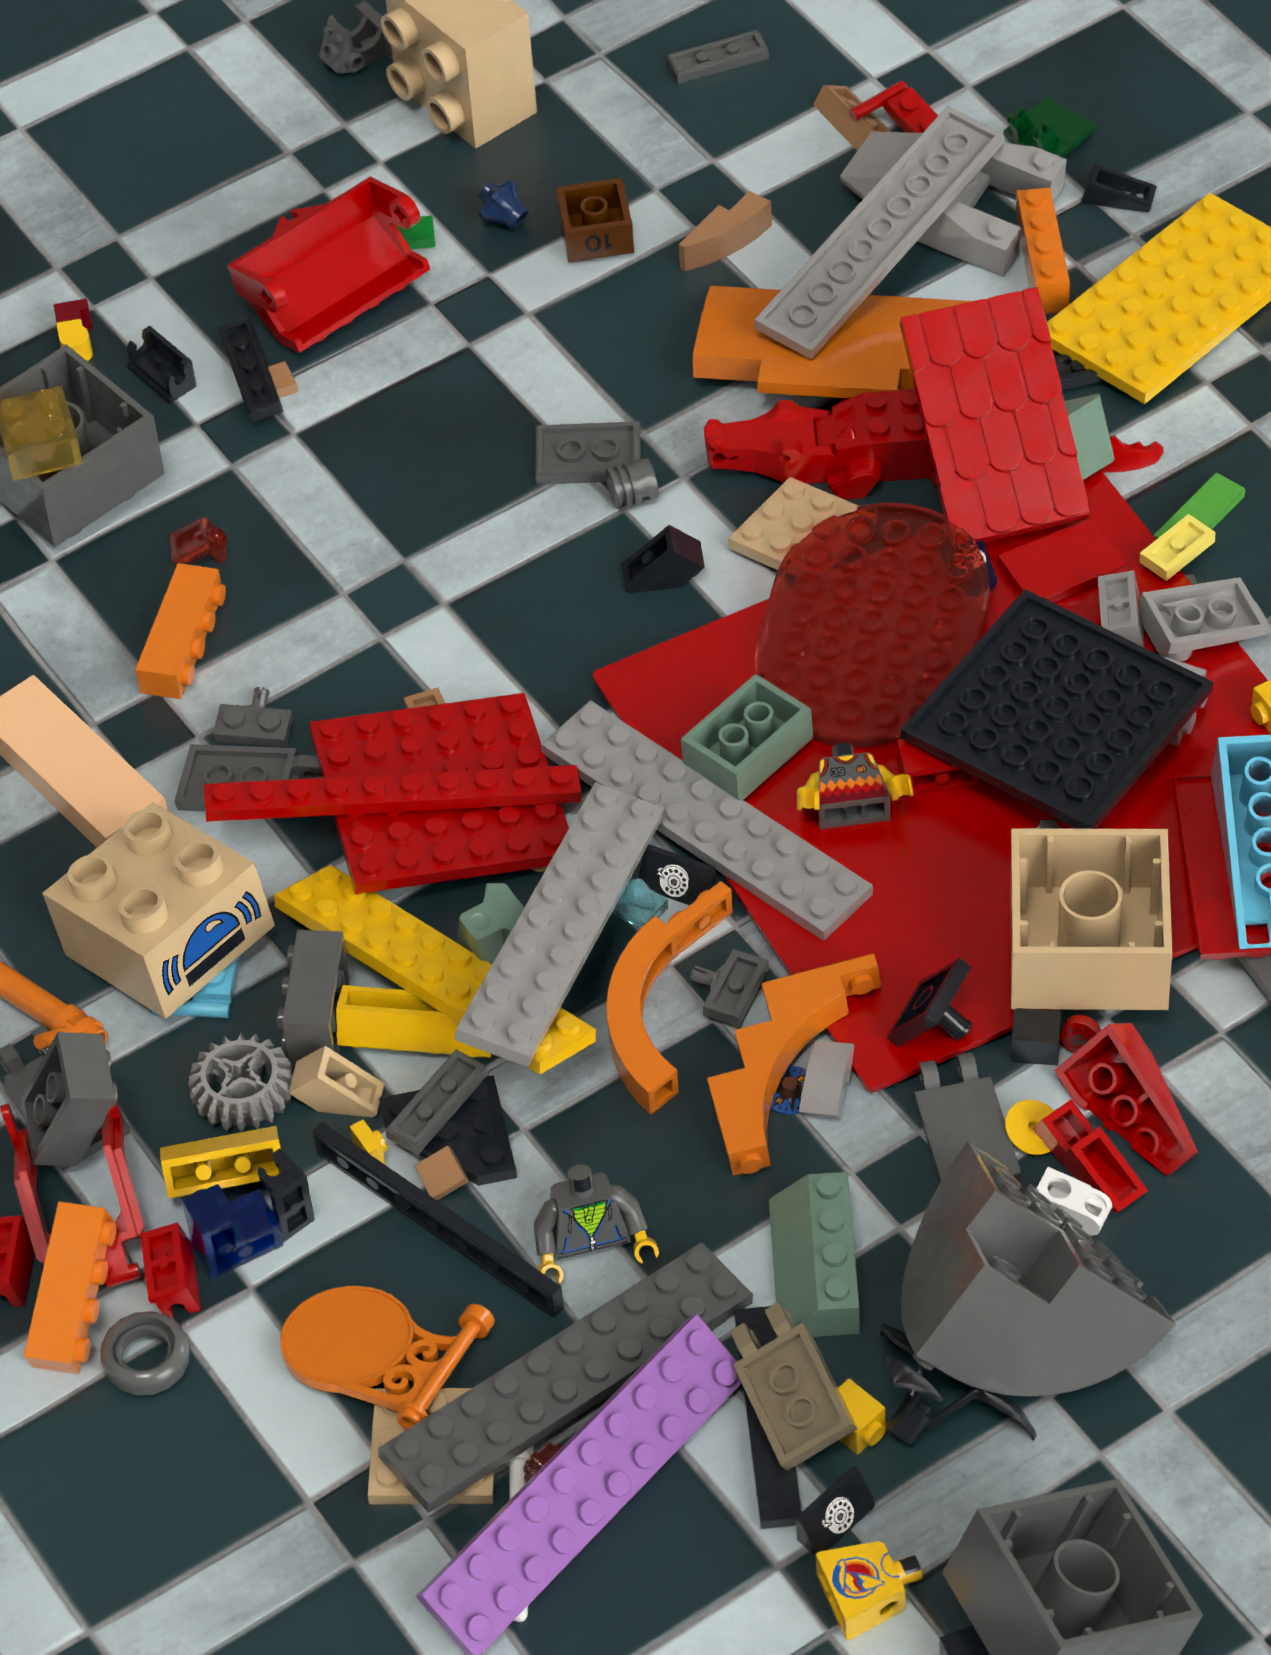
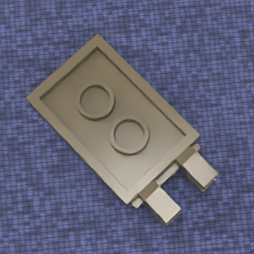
(791, 1389)

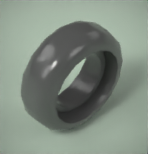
(157, 1378)

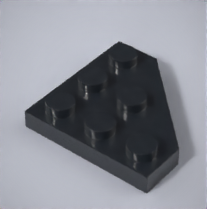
(473, 1132)

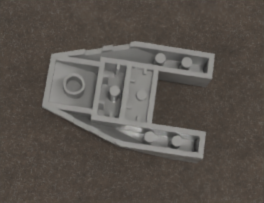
(960, 227)

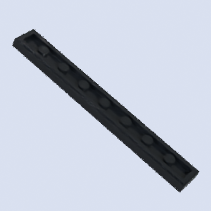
(439, 1220)

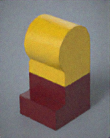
(72, 324)

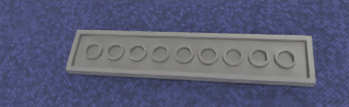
(878, 232)
(711, 822)
(559, 925)

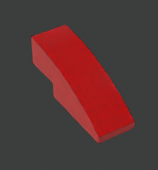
(1090, 1155)

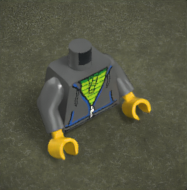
(587, 1217)

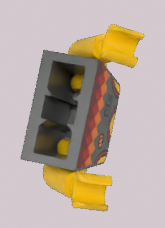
(851, 789)

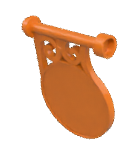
(364, 1337)

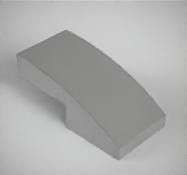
(826, 1079)

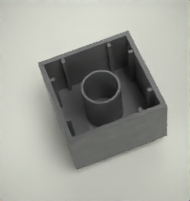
(114, 442)
(1070, 1578)

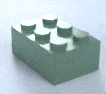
(748, 737)

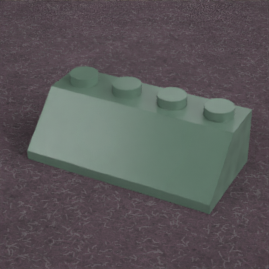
(816, 1254)

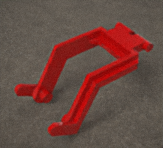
(129, 1221)

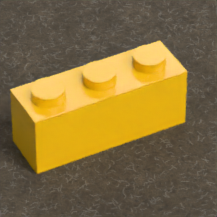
(219, 1160)

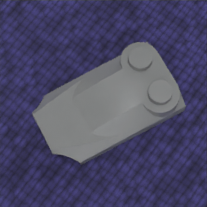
(1201, 617)

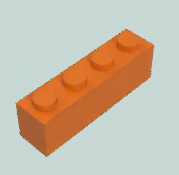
(1043, 248)
(180, 631)
(70, 1287)

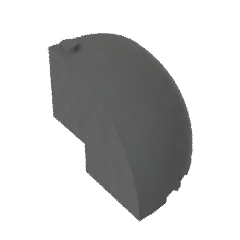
(1019, 1291)

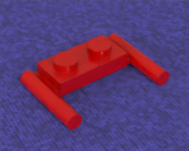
(902, 105)

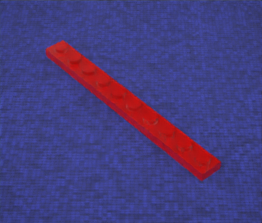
(391, 793)

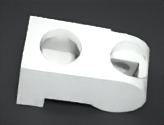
(1077, 1198)

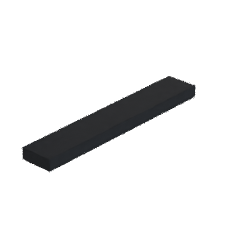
(775, 1487)

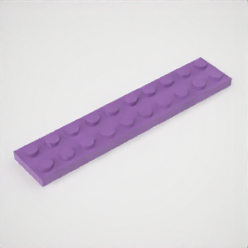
(581, 1487)

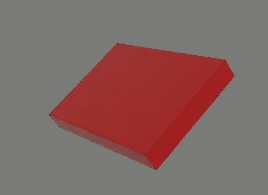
(1063, 561)

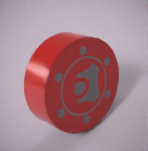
(1078, 1031)

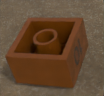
(595, 220)

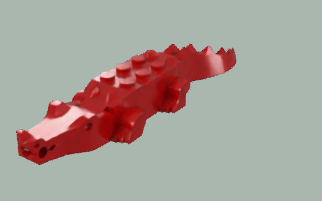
(853, 447)

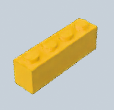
(395, 1022)

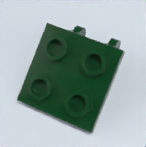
(1048, 127)

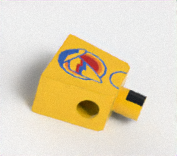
(864, 1584)

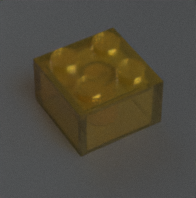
(38, 433)

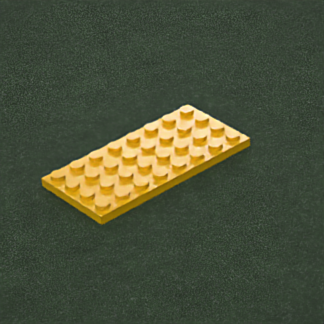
(1170, 299)

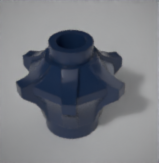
(502, 204)

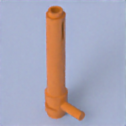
(45, 1008)

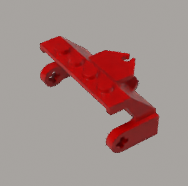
(330, 263)

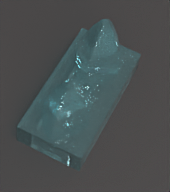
(639, 904)

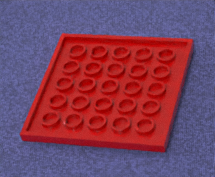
(442, 844)

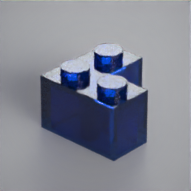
(231, 1232)

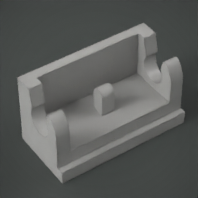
(1120, 606)

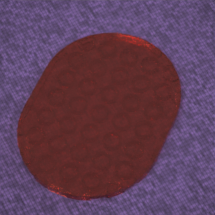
(872, 618)

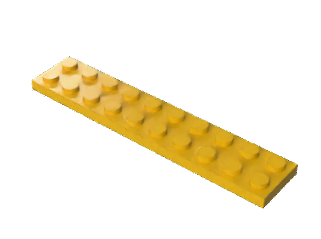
(413, 954)

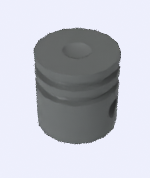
(632, 483)

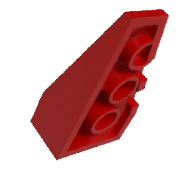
(1126, 1090)

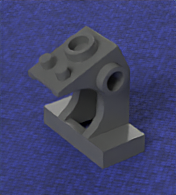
(353, 50)

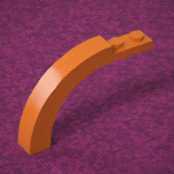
(652, 948)

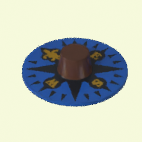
(789, 1091)

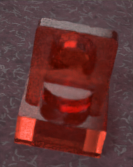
(197, 541)

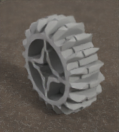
(243, 1094)

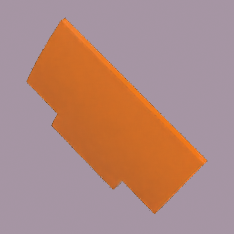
(857, 359)

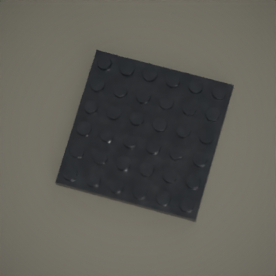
(1057, 711)

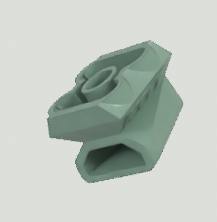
(489, 923)

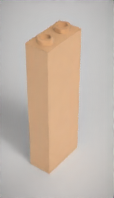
(70, 762)

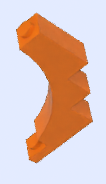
(798, 1011)

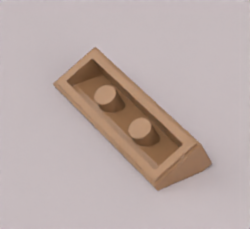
(835, 104)

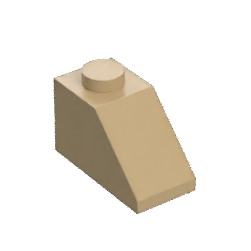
(335, 1085)

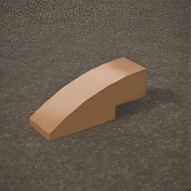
(726, 231)

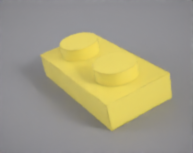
(1177, 547)

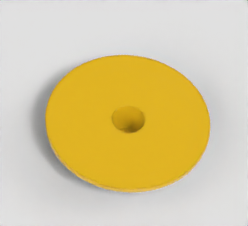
(1020, 1124)

